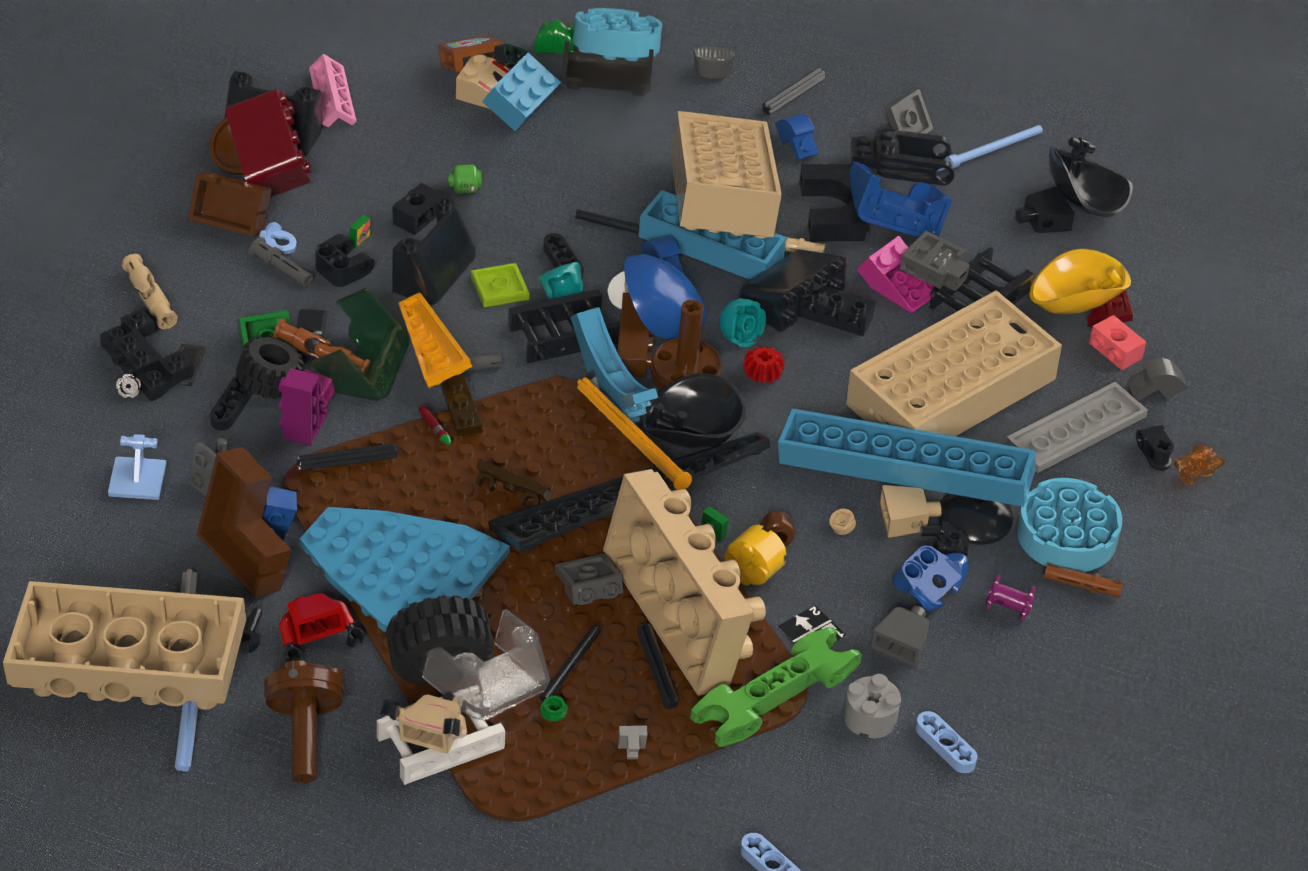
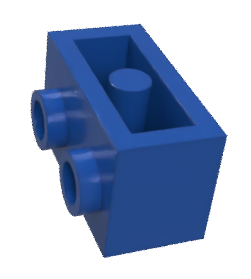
(280, 510)

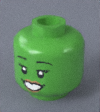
(465, 179)

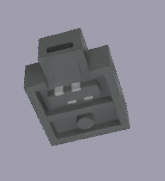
(936, 261)

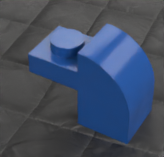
(798, 132)
(663, 248)

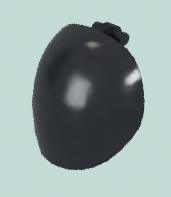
(1088, 183)

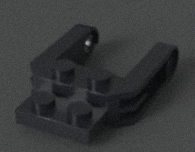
(904, 156)

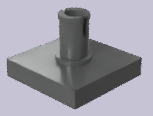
(909, 113)

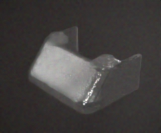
(499, 683)

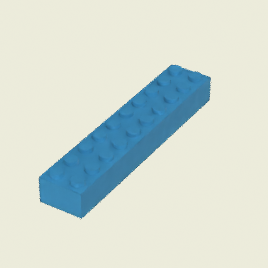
(907, 457)

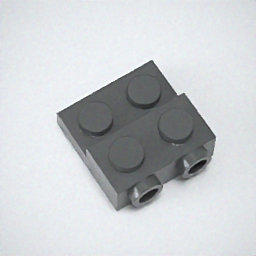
(590, 579)

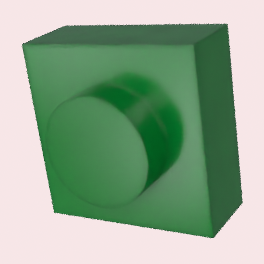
(717, 521)

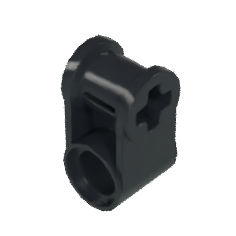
(1155, 446)

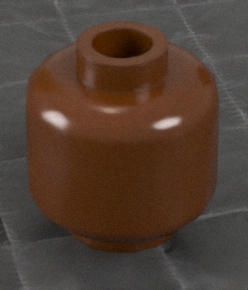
(780, 524)

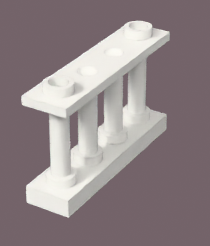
(431, 761)

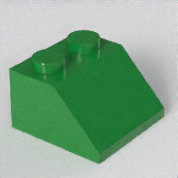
(259, 325)

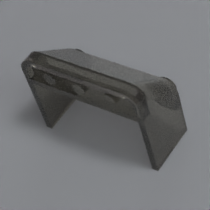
(594, 71)

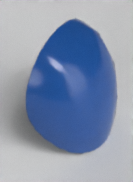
(658, 293)

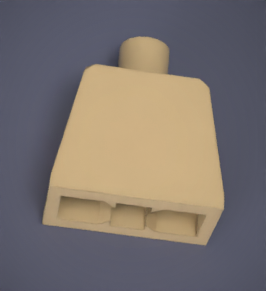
(906, 509)

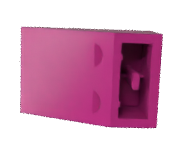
(884, 276)

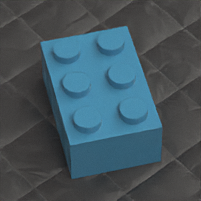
(521, 92)

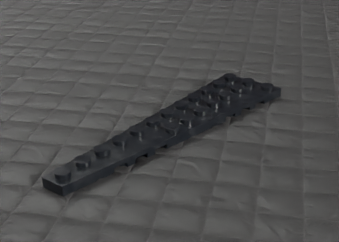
(558, 516)

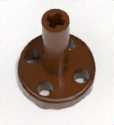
(686, 353)
(304, 693)

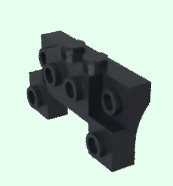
(137, 357)

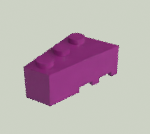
(301, 406)

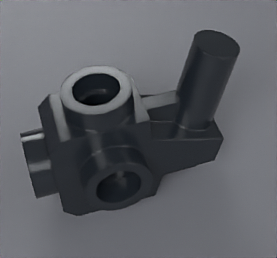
(949, 538)

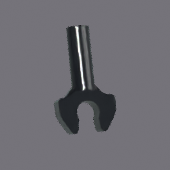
(249, 631)

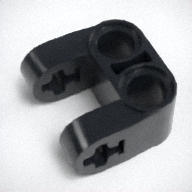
(336, 266)

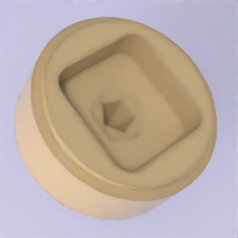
(842, 521)

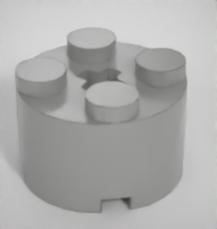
(872, 706)

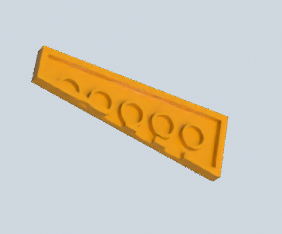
(433, 343)

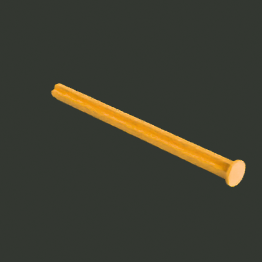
(680, 479)

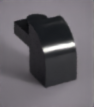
(314, 322)

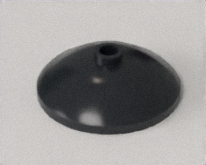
(977, 518)

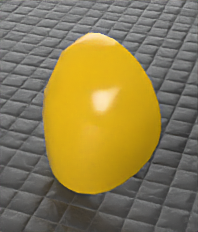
(1078, 282)

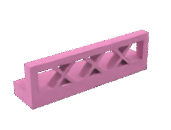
(335, 95)

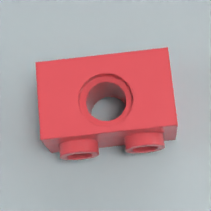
(1117, 342)

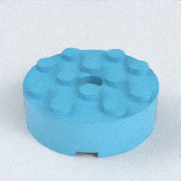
(616, 33)
(1069, 524)

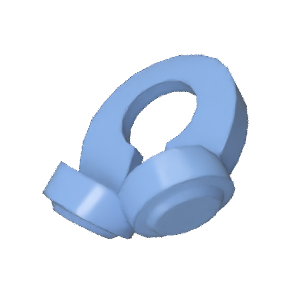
(274, 231)

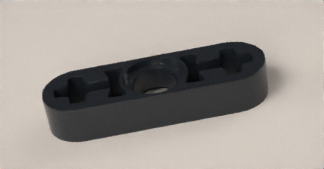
(508, 55)
(564, 250)
(232, 411)

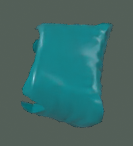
(562, 280)

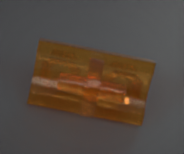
(1199, 463)

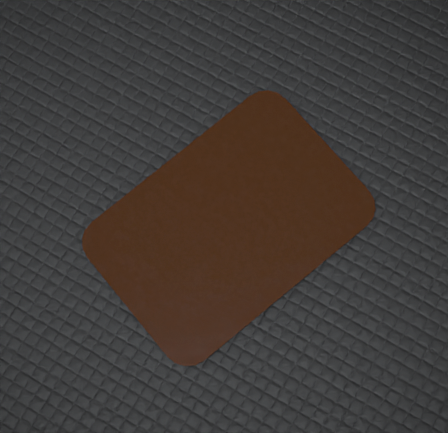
(565, 444)

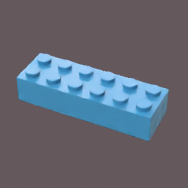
(736, 254)

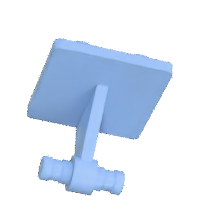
(137, 476)

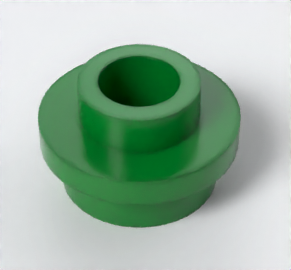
(553, 708)

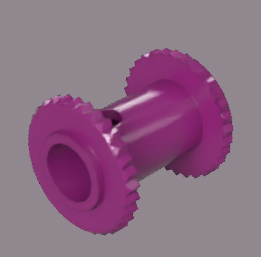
(1010, 598)

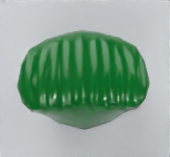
(552, 38)

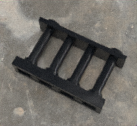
(1016, 288)
(552, 311)

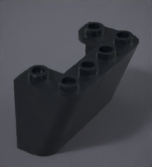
(791, 281)

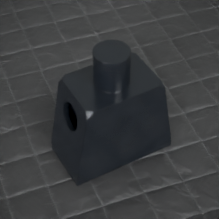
(1047, 211)

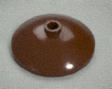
(223, 149)

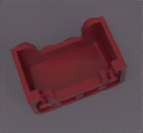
(267, 142)

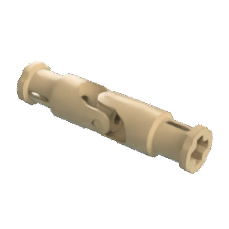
(150, 291)

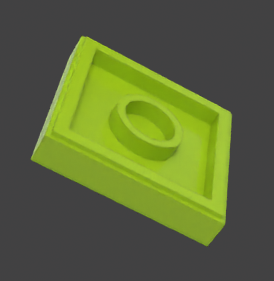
(500, 285)

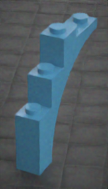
(609, 369)

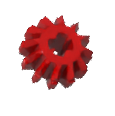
(763, 365)

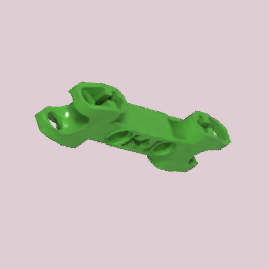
(741, 708)

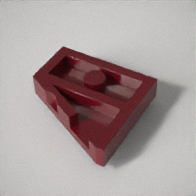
(1118, 306)

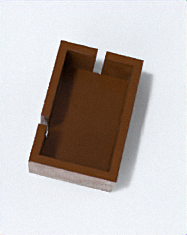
(229, 203)

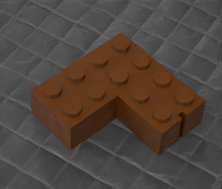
(234, 524)

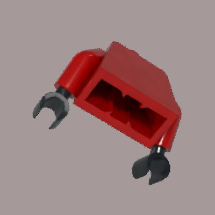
(314, 619)

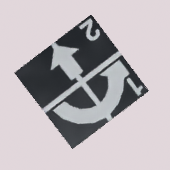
(807, 622)

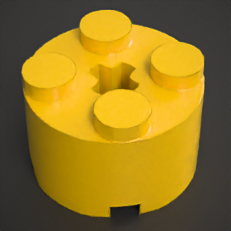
(757, 555)

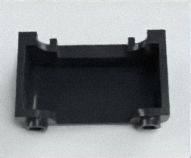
(304, 101)
(435, 261)

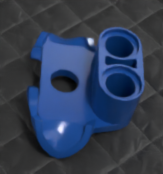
(919, 569)

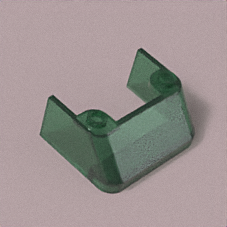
(377, 338)

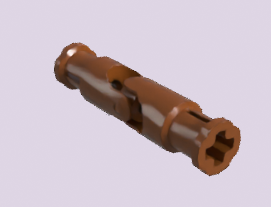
(299, 339)

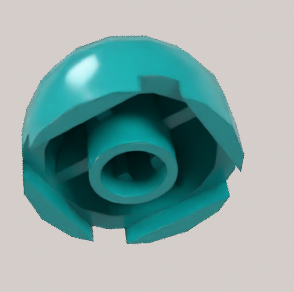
(742, 322)

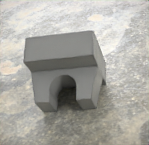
(632, 739)

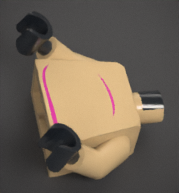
(429, 721)

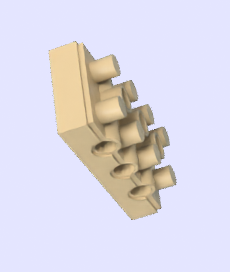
(680, 581)
(125, 644)

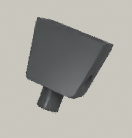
(902, 634)

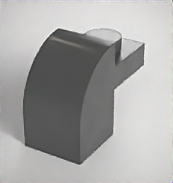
(1158, 375)

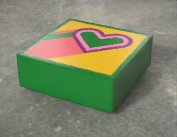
(360, 230)

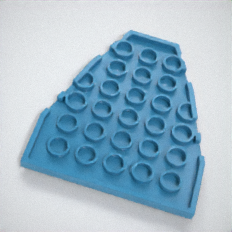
(399, 558)

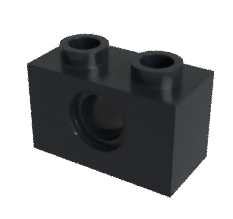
(415, 209)

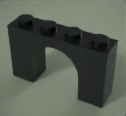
(831, 224)

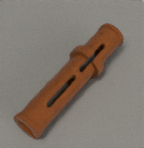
(1087, 581)

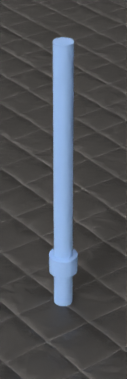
(956, 160)

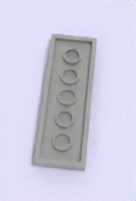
(1079, 425)

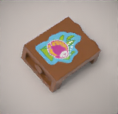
(453, 52)

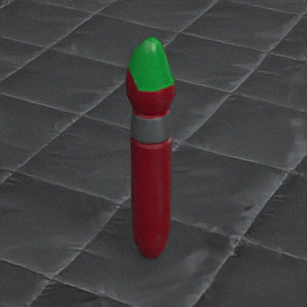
(443, 436)

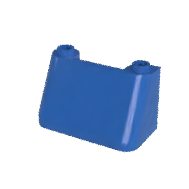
(912, 214)

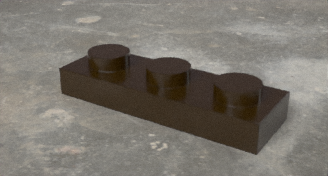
(461, 406)

